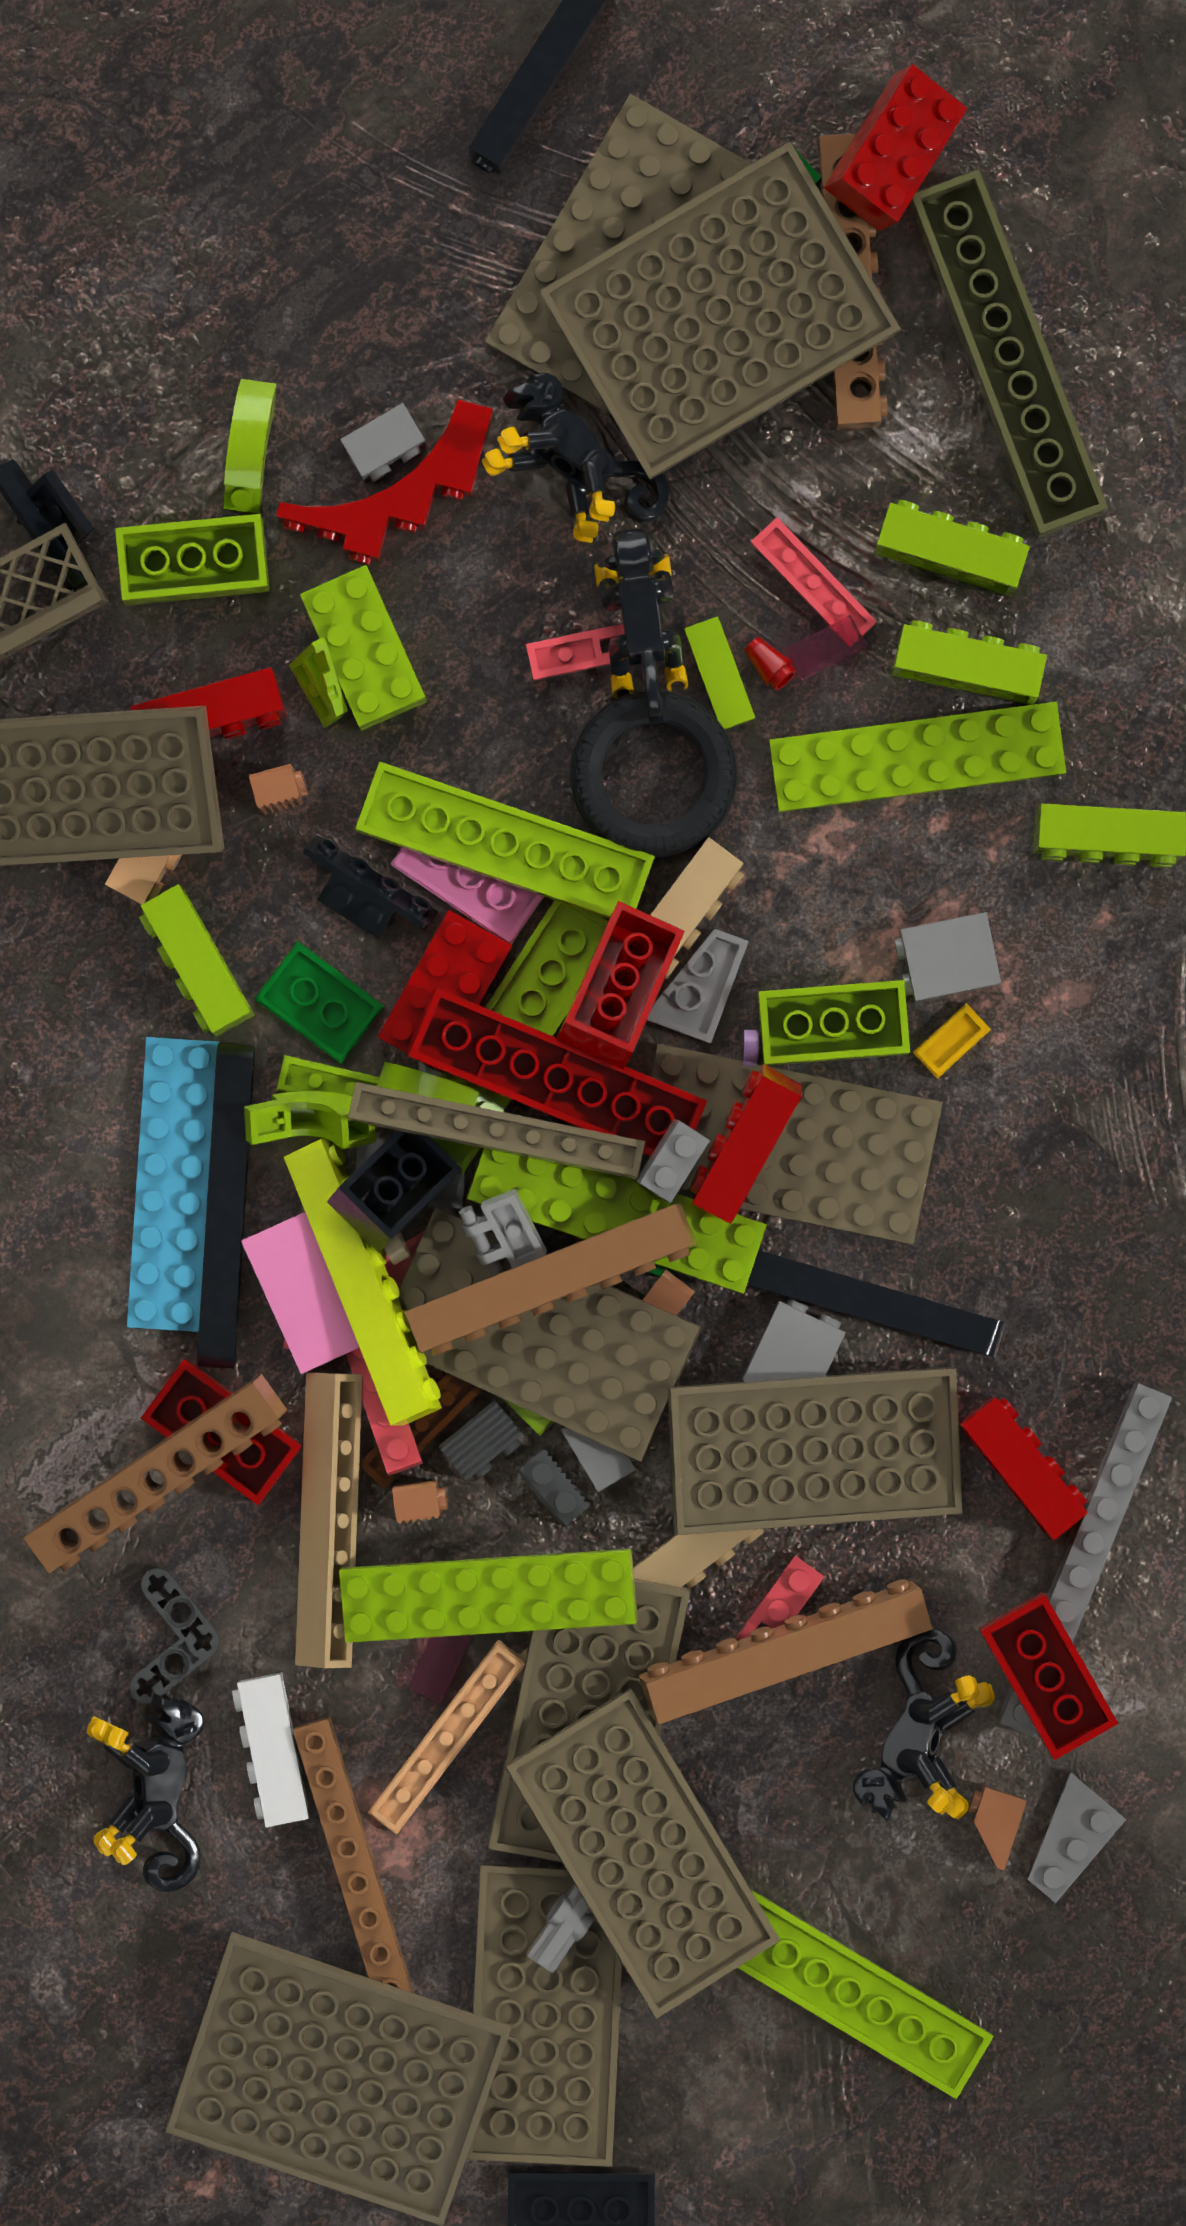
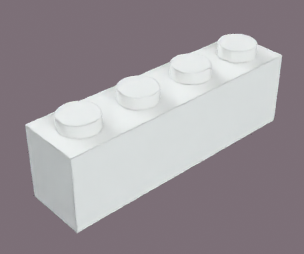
(273, 1750)

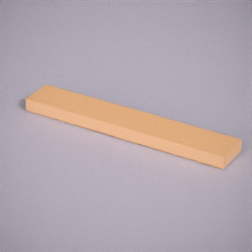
(447, 1737)

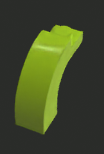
(248, 445)
(429, 1085)
(306, 1114)

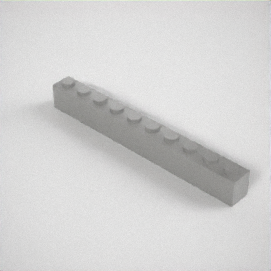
(1098, 1529)

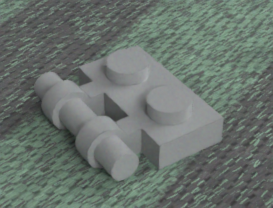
(512, 1228)

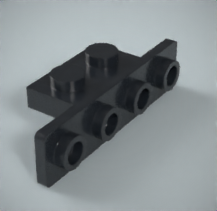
(42, 509)
(363, 893)

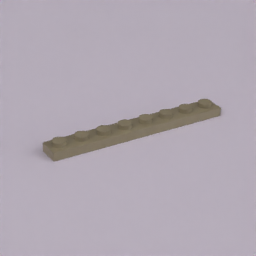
(496, 1130)

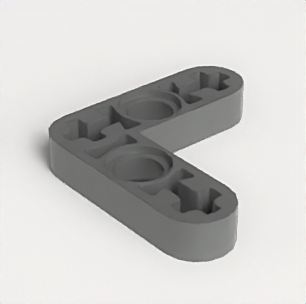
(185, 1644)

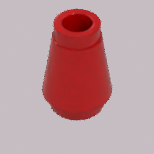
(770, 664)

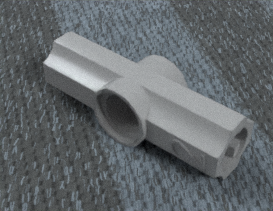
(565, 1924)

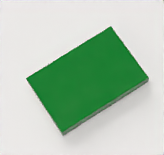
(319, 1002)

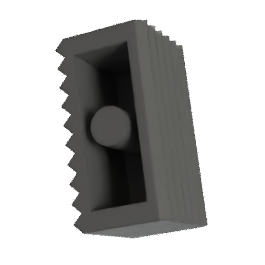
(481, 1441)
(553, 1487)

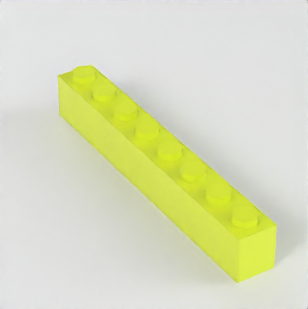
(364, 1289)

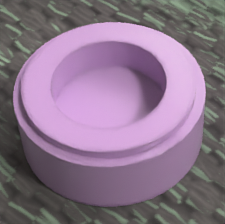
(750, 1047)

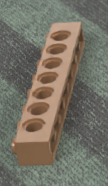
(850, 410)
(49, 1537)
(351, 1853)

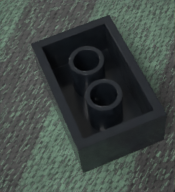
(393, 1187)

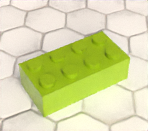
(952, 548)
(192, 559)
(363, 647)
(969, 663)
(1109, 833)
(197, 961)
(833, 1023)

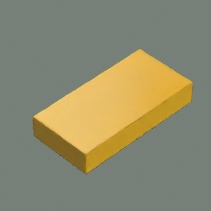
(951, 1041)

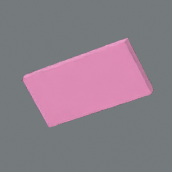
(486, 901)
(301, 1292)

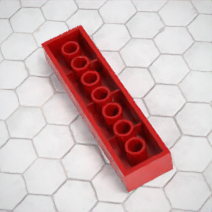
(547, 1072)

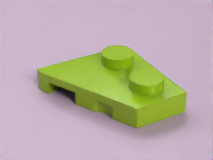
(319, 682)

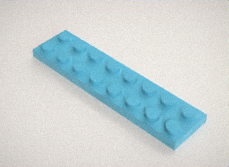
(172, 1184)

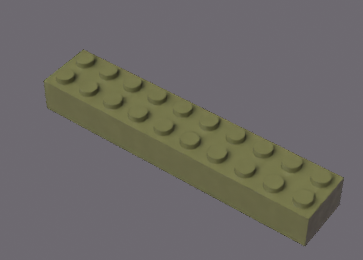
(1008, 354)

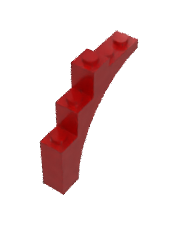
(365, 522)

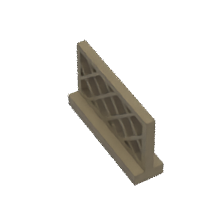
(60, 611)

